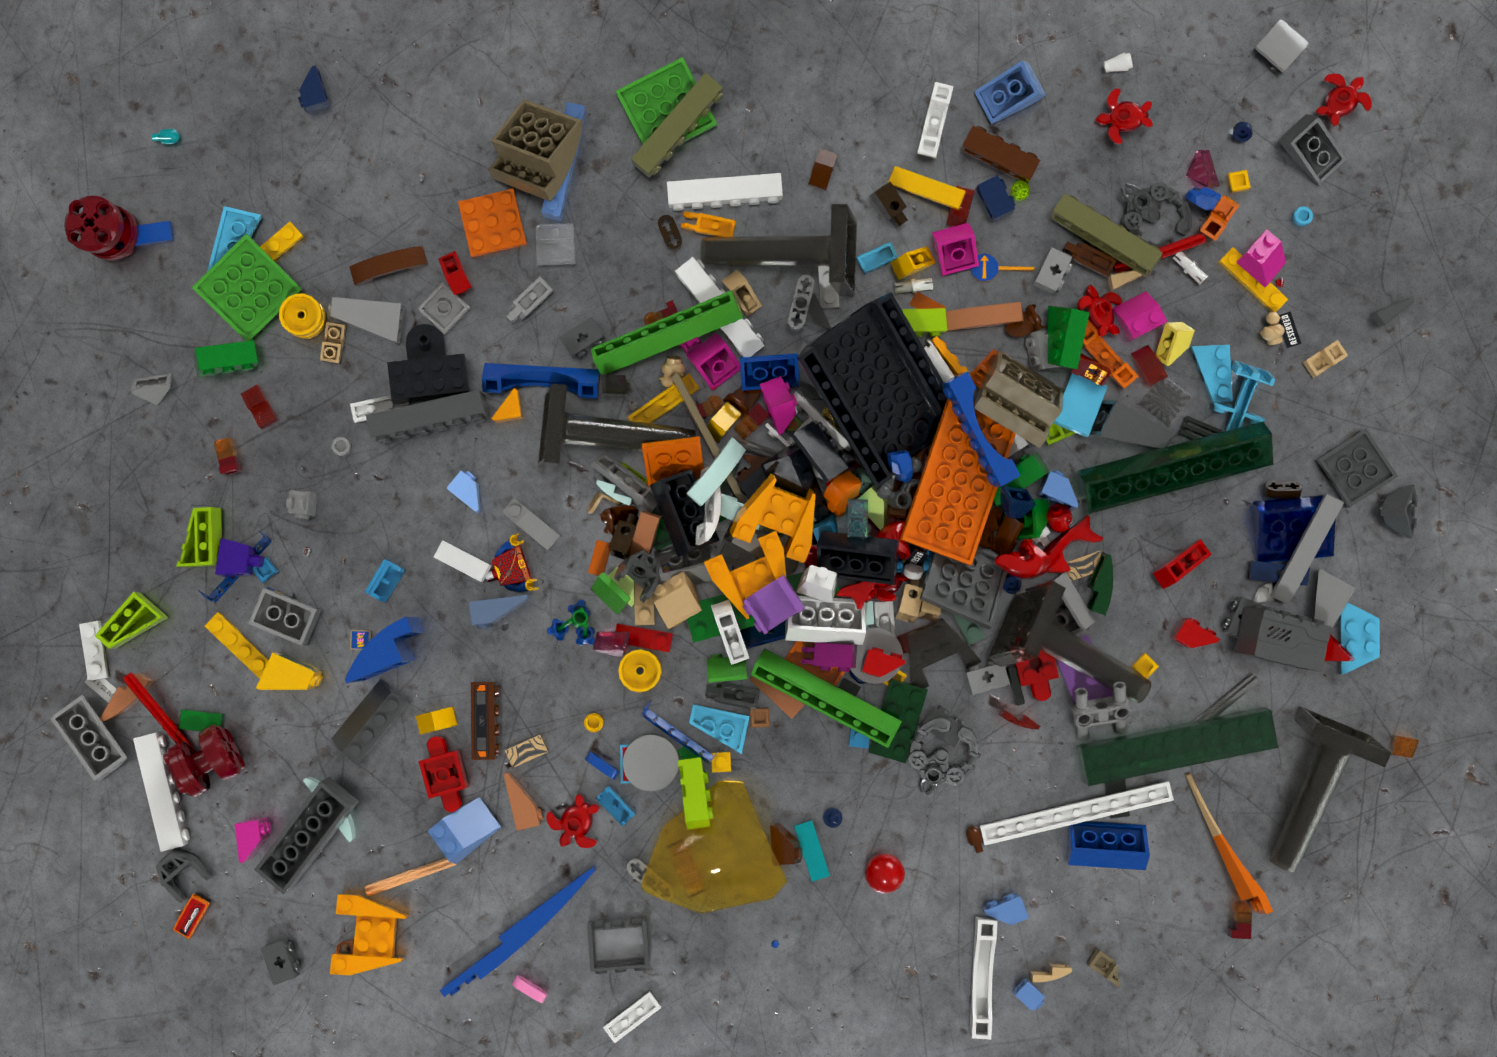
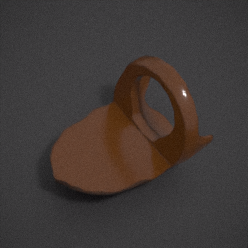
(1031, 323)
(743, 400)
(612, 516)

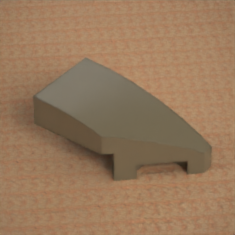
(1105, 966)

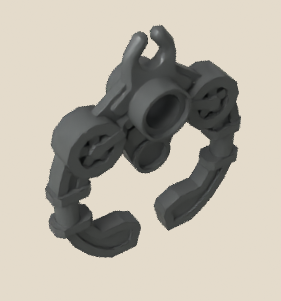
(1149, 211)
(938, 761)

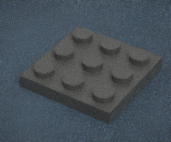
(1357, 468)

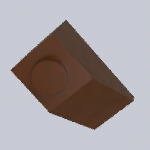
(785, 846)

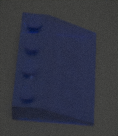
(1281, 524)

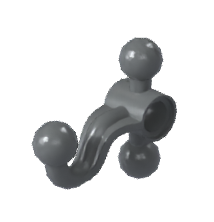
(885, 491)

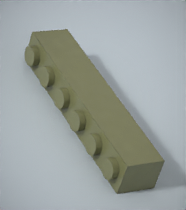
(677, 125)
(1106, 235)

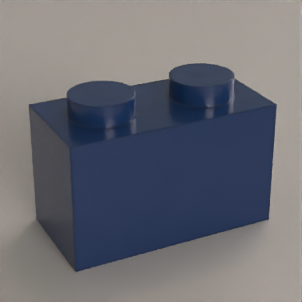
(995, 198)

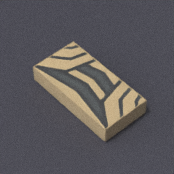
(1083, 566)
(526, 751)

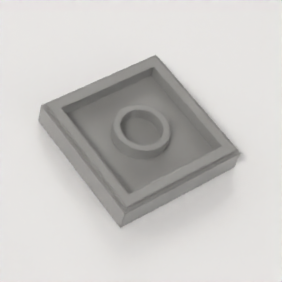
(443, 308)

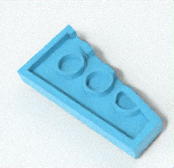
(231, 229)

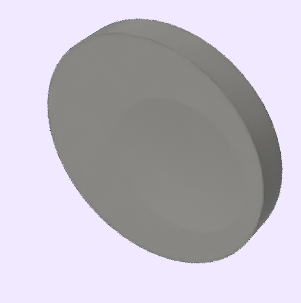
(880, 639)
(650, 762)

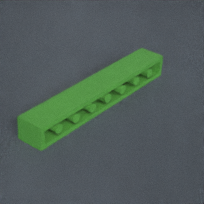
(666, 333)
(826, 698)

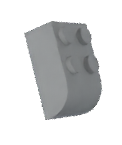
(284, 617)

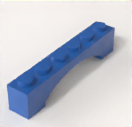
(507, 376)
(960, 392)

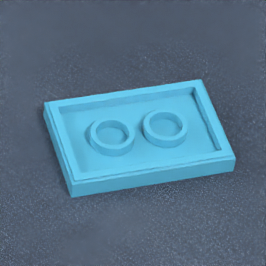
(1080, 405)

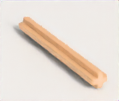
(408, 876)

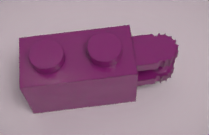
(832, 655)

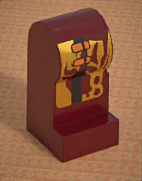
(1092, 370)

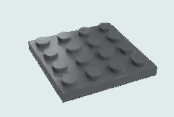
(965, 589)

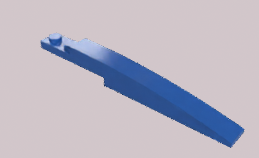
(518, 935)

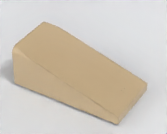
(1120, 279)

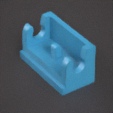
(385, 581)
(616, 805)

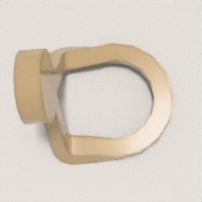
(597, 498)

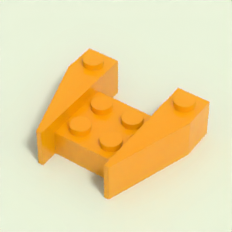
(779, 512)
(751, 577)
(373, 935)

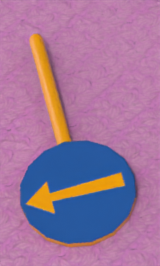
(989, 268)

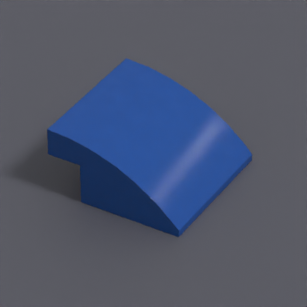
(385, 650)

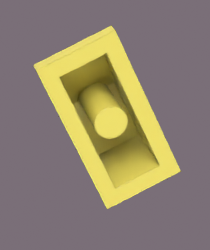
(1174, 342)

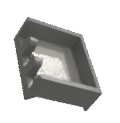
(618, 944)

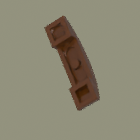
(388, 263)

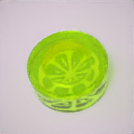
(1020, 190)

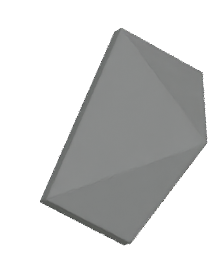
(152, 388)

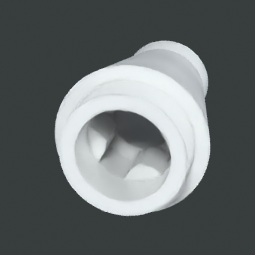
(1119, 63)

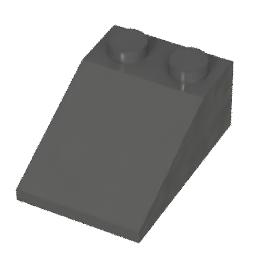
(1313, 148)

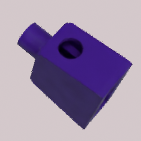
(236, 559)

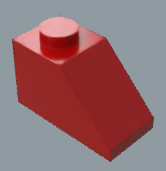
(454, 273)

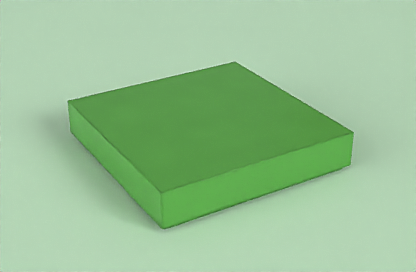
(610, 593)

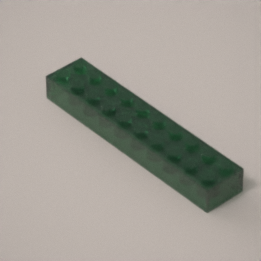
(1176, 467)
(1177, 746)

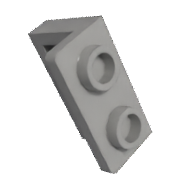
(1038, 350)

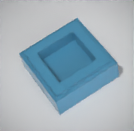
(266, 572)

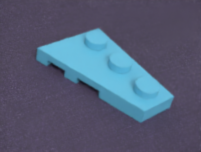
(1216, 371)
(722, 725)

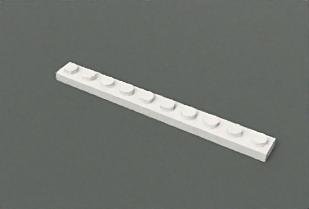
(1076, 812)

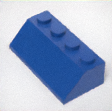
(1108, 845)

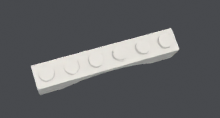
(982, 973)

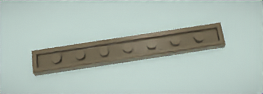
(705, 433)

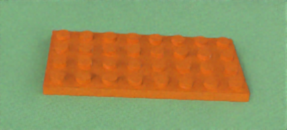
(954, 490)

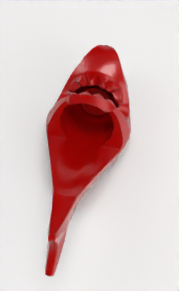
(1035, 562)
(860, 590)

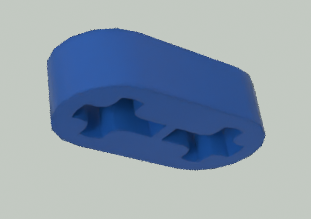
(602, 765)

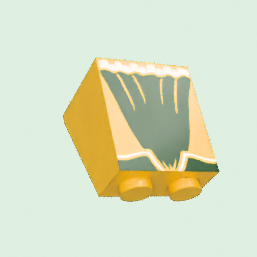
(288, 674)

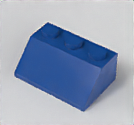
(765, 368)

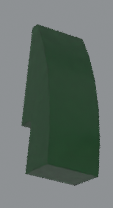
(1102, 585)

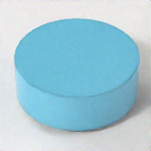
(1302, 216)

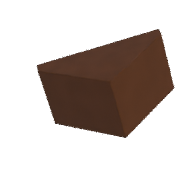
(822, 169)

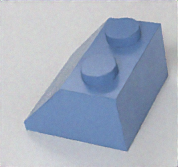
(1057, 490)

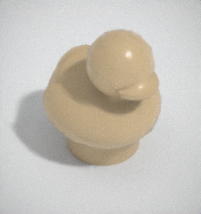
(1274, 332)
(671, 367)

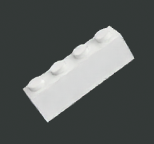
(827, 622)

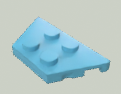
(1359, 636)

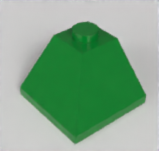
(1034, 520)

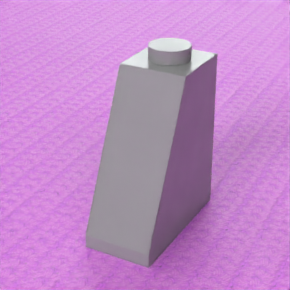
(1331, 598)

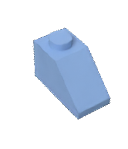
(466, 490)

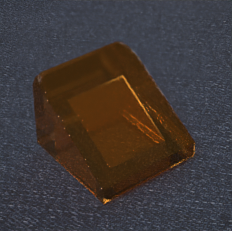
(1405, 746)

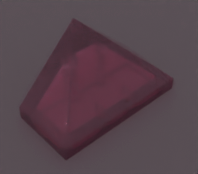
(1203, 169)
(612, 643)

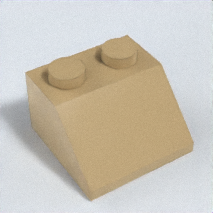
(676, 599)

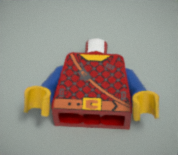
(511, 567)

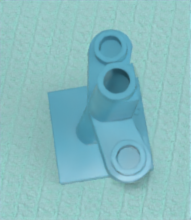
(1252, 376)

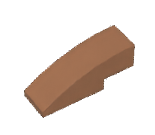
(645, 533)
(124, 699)
(783, 701)

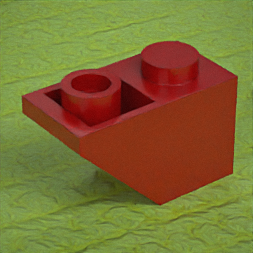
(1192, 635)
(879, 664)

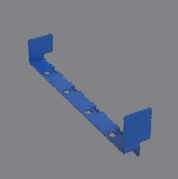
(229, 579)
(691, 744)

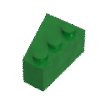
(1066, 335)
(225, 358)
(1030, 470)

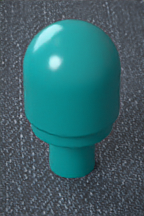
(166, 136)

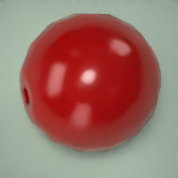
(884, 873)

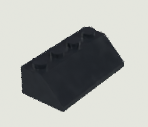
(796, 476)
(680, 511)
(858, 558)

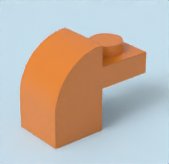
(1219, 217)
(840, 490)

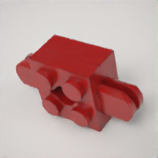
(1037, 674)
(443, 774)

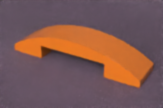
(1103, 354)

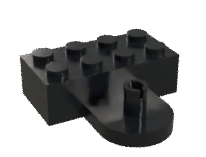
(428, 370)

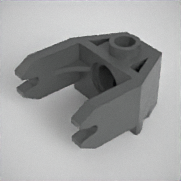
(646, 577)
(167, 870)

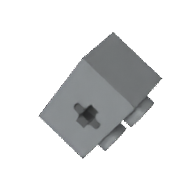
(1059, 261)
(979, 685)

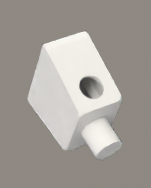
(818, 583)

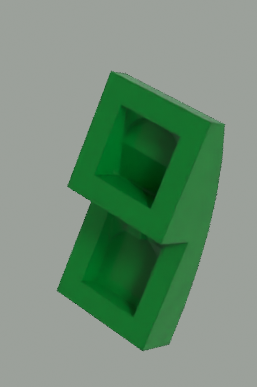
(198, 720)

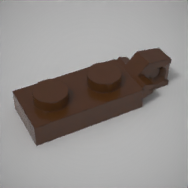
(1090, 258)

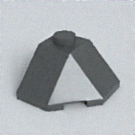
(1400, 511)

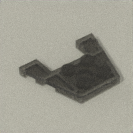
(933, 644)

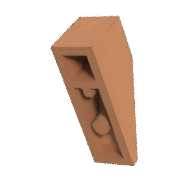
(523, 807)

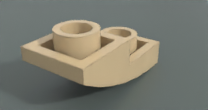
(333, 342)

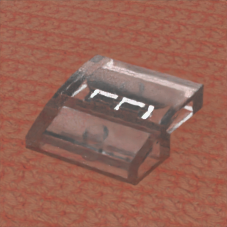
(555, 244)

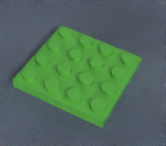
(656, 95)
(246, 288)

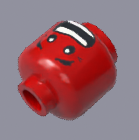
(1059, 518)

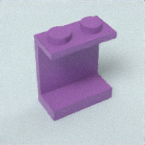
(773, 604)

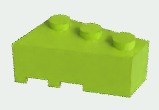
(927, 321)
(202, 538)
(130, 620)
(694, 793)

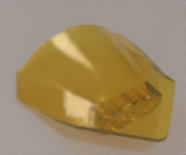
(717, 863)

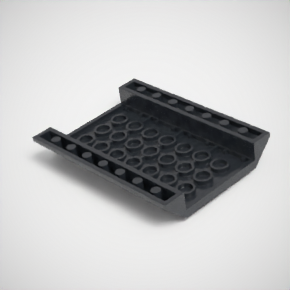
(877, 384)

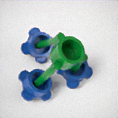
(578, 619)

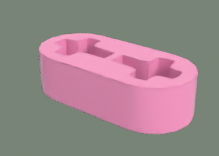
(529, 988)

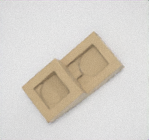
(1325, 359)
(1055, 972)

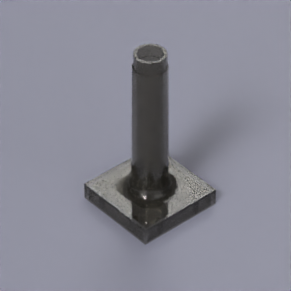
(834, 250)
(592, 431)
(1031, 629)
(1336, 748)

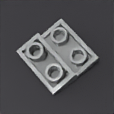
(1281, 45)

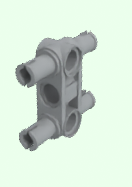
(1101, 711)

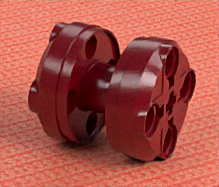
(101, 228)
(191, 767)

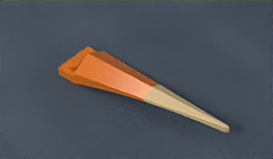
(1242, 880)

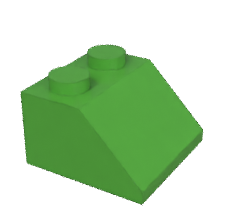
(721, 669)

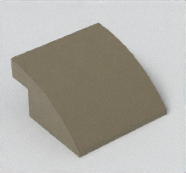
(535, 149)
(1019, 399)

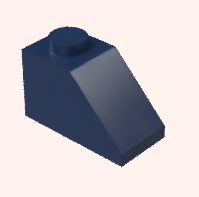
(313, 92)
(1016, 501)

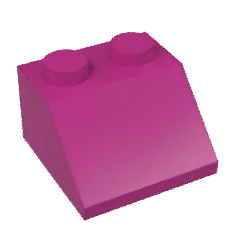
(955, 248)
(1263, 258)
(1139, 316)
(714, 361)
(779, 403)
(251, 837)

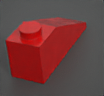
(1181, 564)
(647, 638)

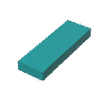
(811, 850)

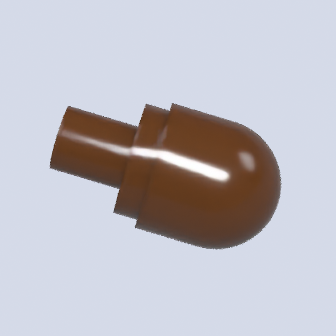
(975, 838)

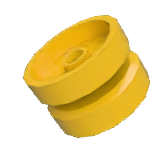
(302, 305)
(634, 680)

